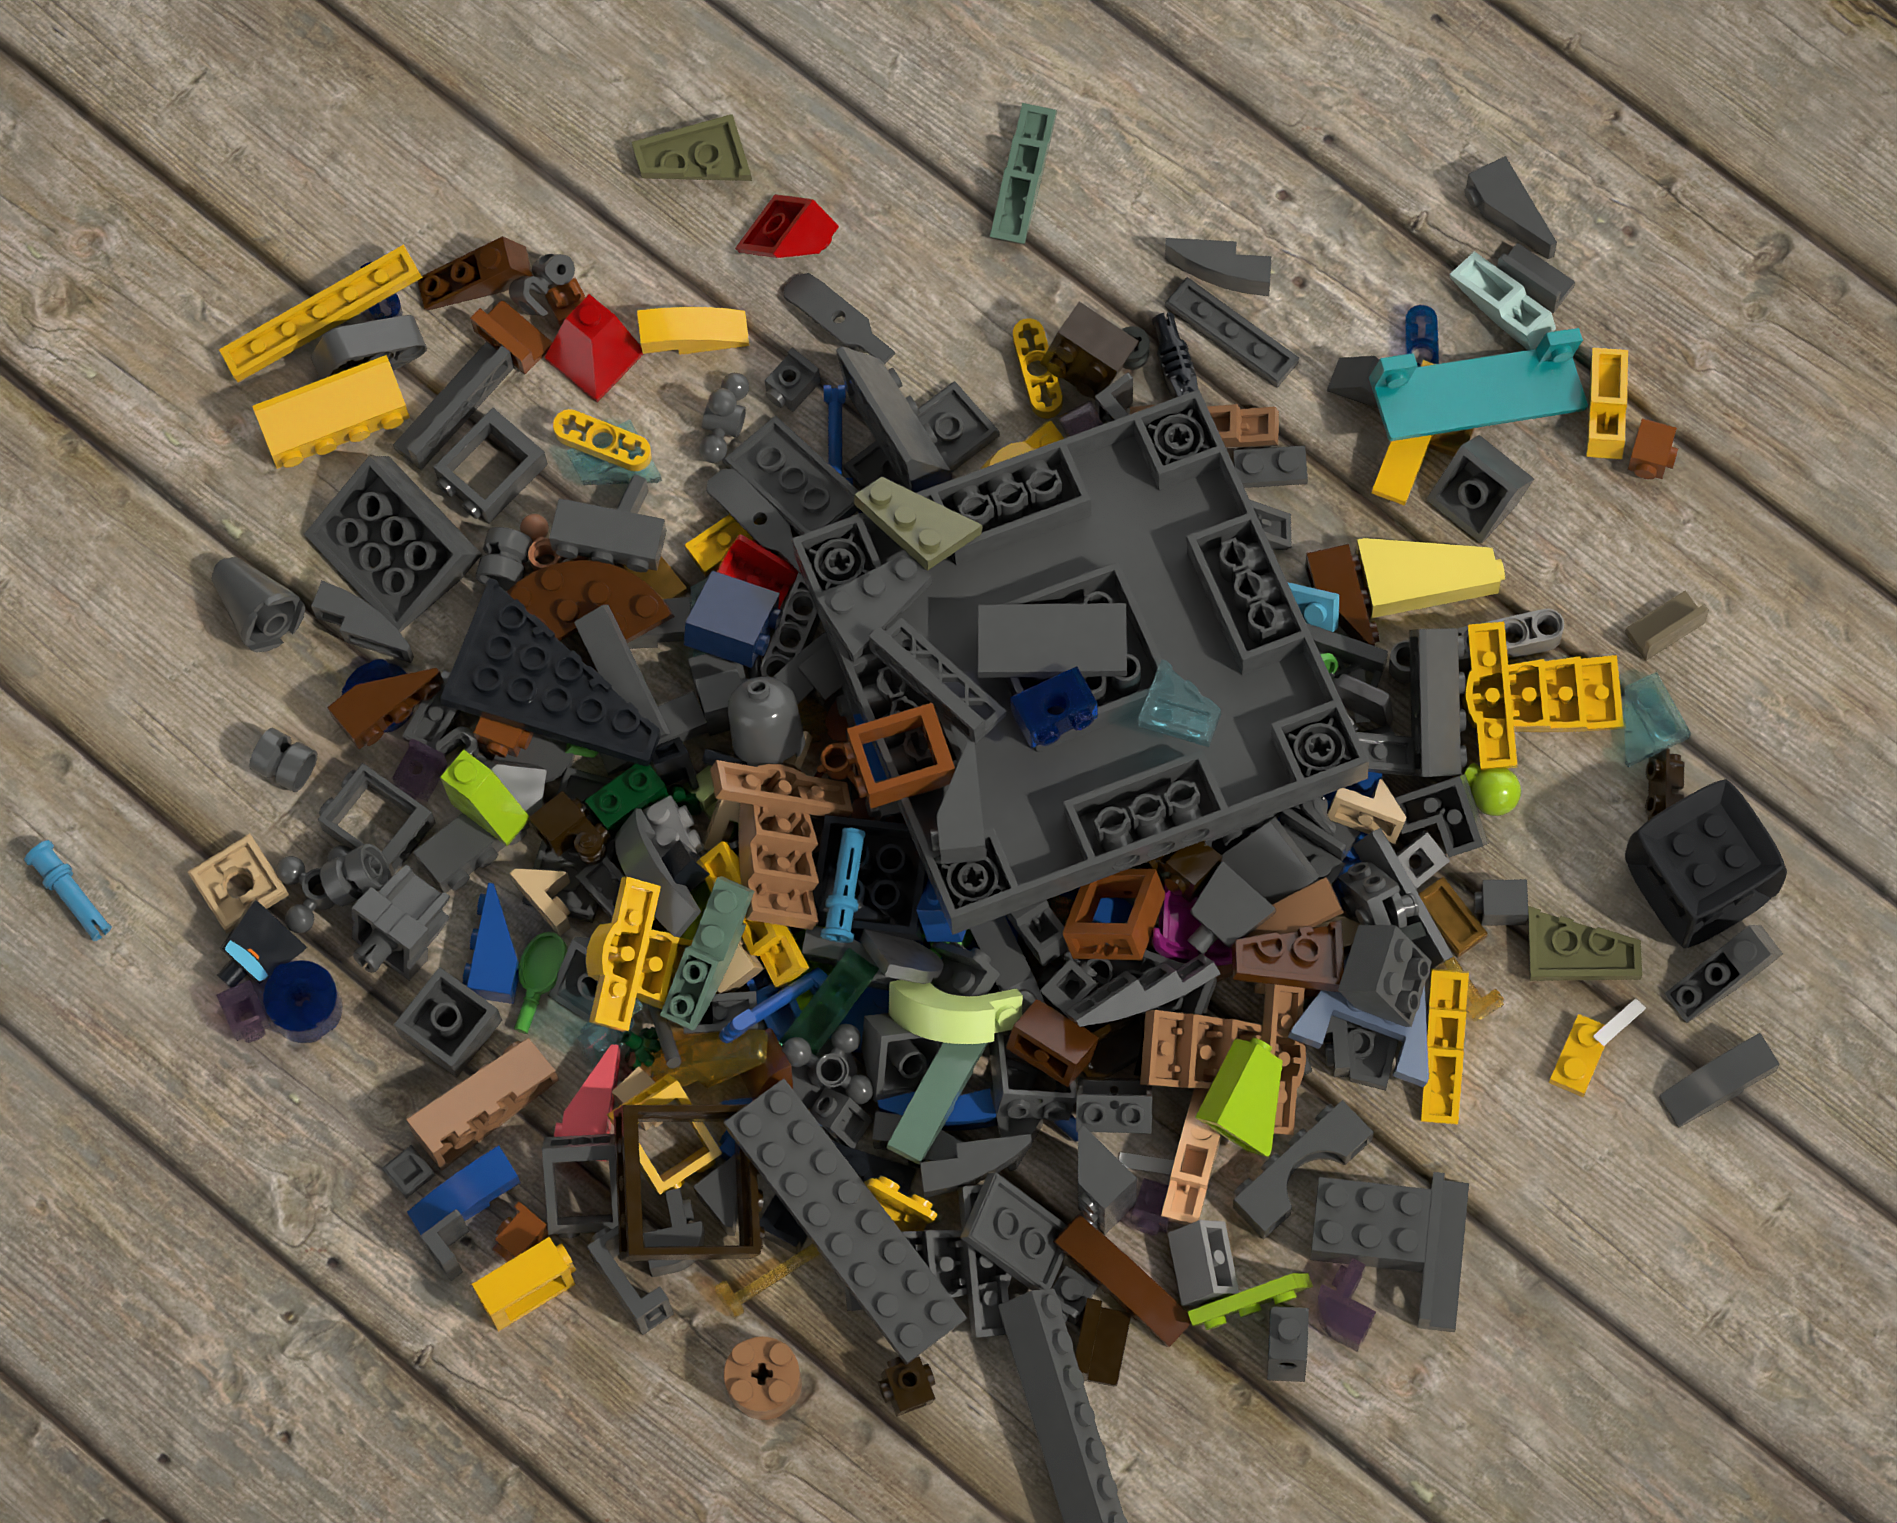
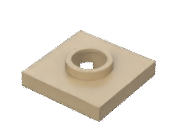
(237, 859)

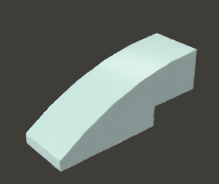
(1503, 300)

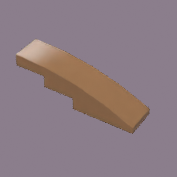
(1242, 426)
(1301, 909)

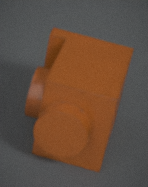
(519, 1233)

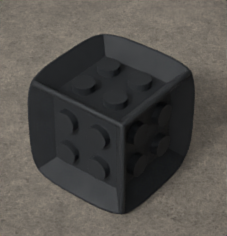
(1705, 863)

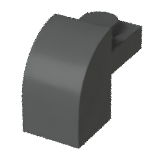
(678, 1235)

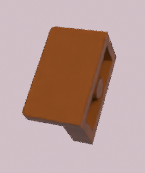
(511, 330)

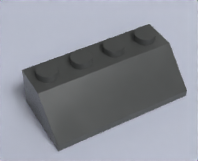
(1435, 701)

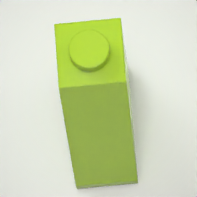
(483, 798)
(1245, 1096)

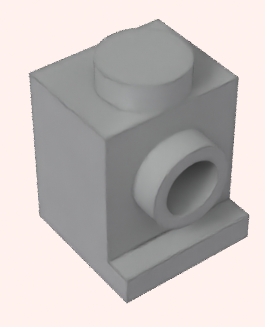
(1431, 858)

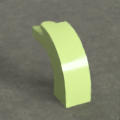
(951, 1017)

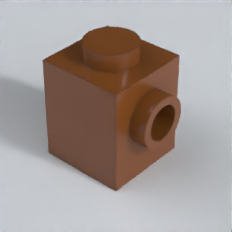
(1653, 450)
(502, 738)

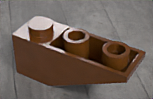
(475, 274)
(1337, 572)
(377, 704)

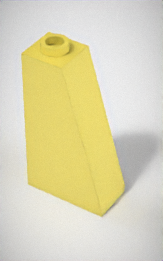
(1425, 575)

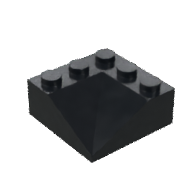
(887, 881)

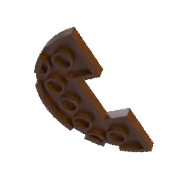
(575, 588)

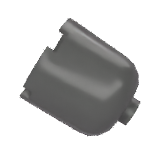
(765, 722)

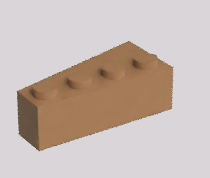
(482, 1103)

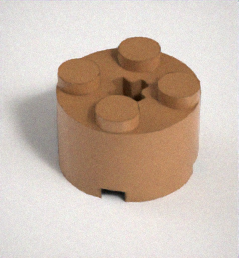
(747, 1363)

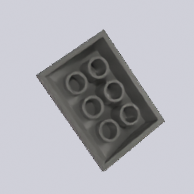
(894, 421)
(392, 542)

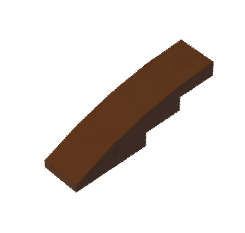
(1123, 1280)

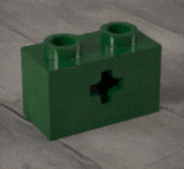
(616, 801)

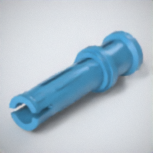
(58, 877)
(842, 902)

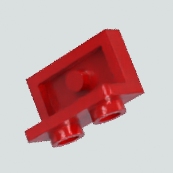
(757, 566)

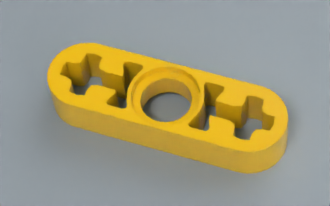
(1034, 393)
(629, 440)

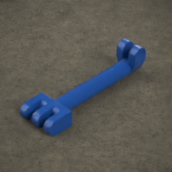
(835, 398)
(748, 1018)

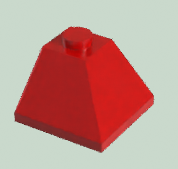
(789, 229)
(593, 348)

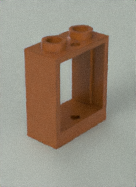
(908, 784)
(1127, 939)

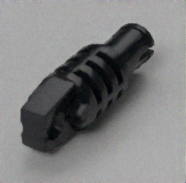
(1174, 357)

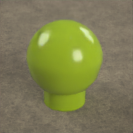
(1493, 790)

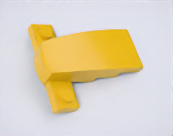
(1534, 695)
(631, 957)

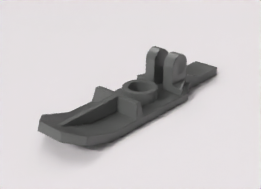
(825, 306)
(746, 506)

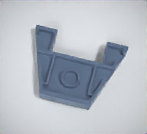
(1413, 1055)

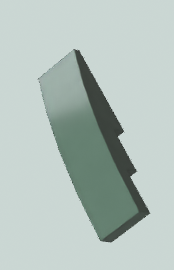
(1023, 173)
(934, 1100)

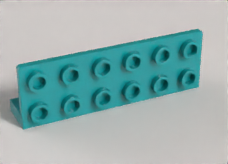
(1478, 390)

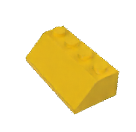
(331, 412)

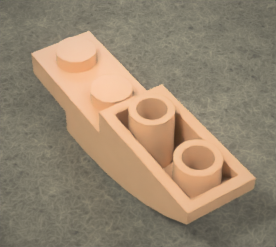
(1191, 1166)

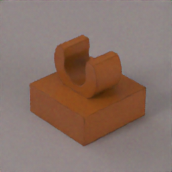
(564, 299)

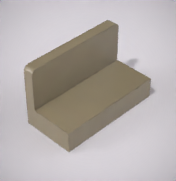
(1666, 625)

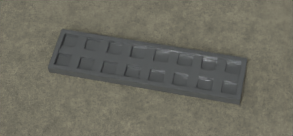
(844, 1221)

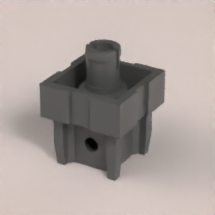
(398, 923)

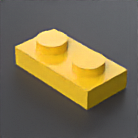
(710, 546)
(1578, 1057)

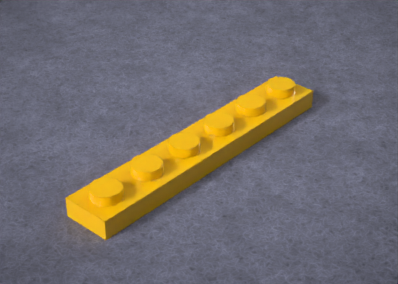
(320, 313)

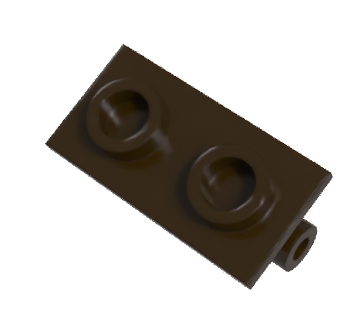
(1663, 773)

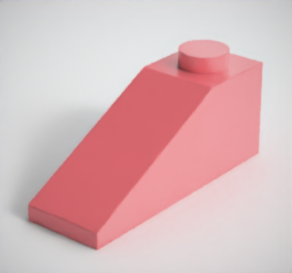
(594, 1100)

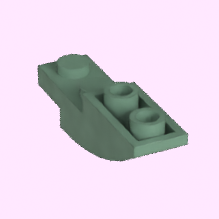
(709, 955)

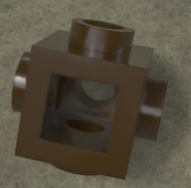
(905, 1398)

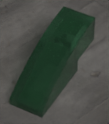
(831, 1000)

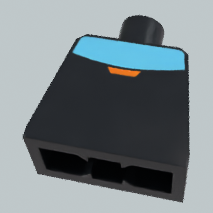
(257, 946)

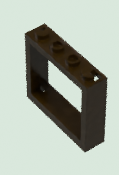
(628, 1183)

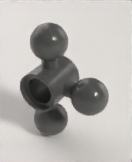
(723, 416)
(292, 871)
(844, 1040)

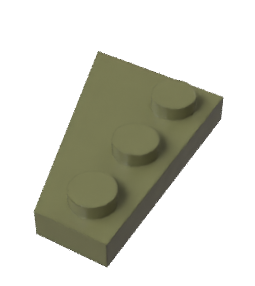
(694, 153)
(916, 523)
(1579, 952)

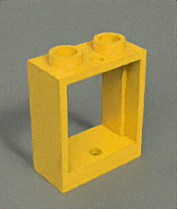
(662, 1093)
(525, 1282)

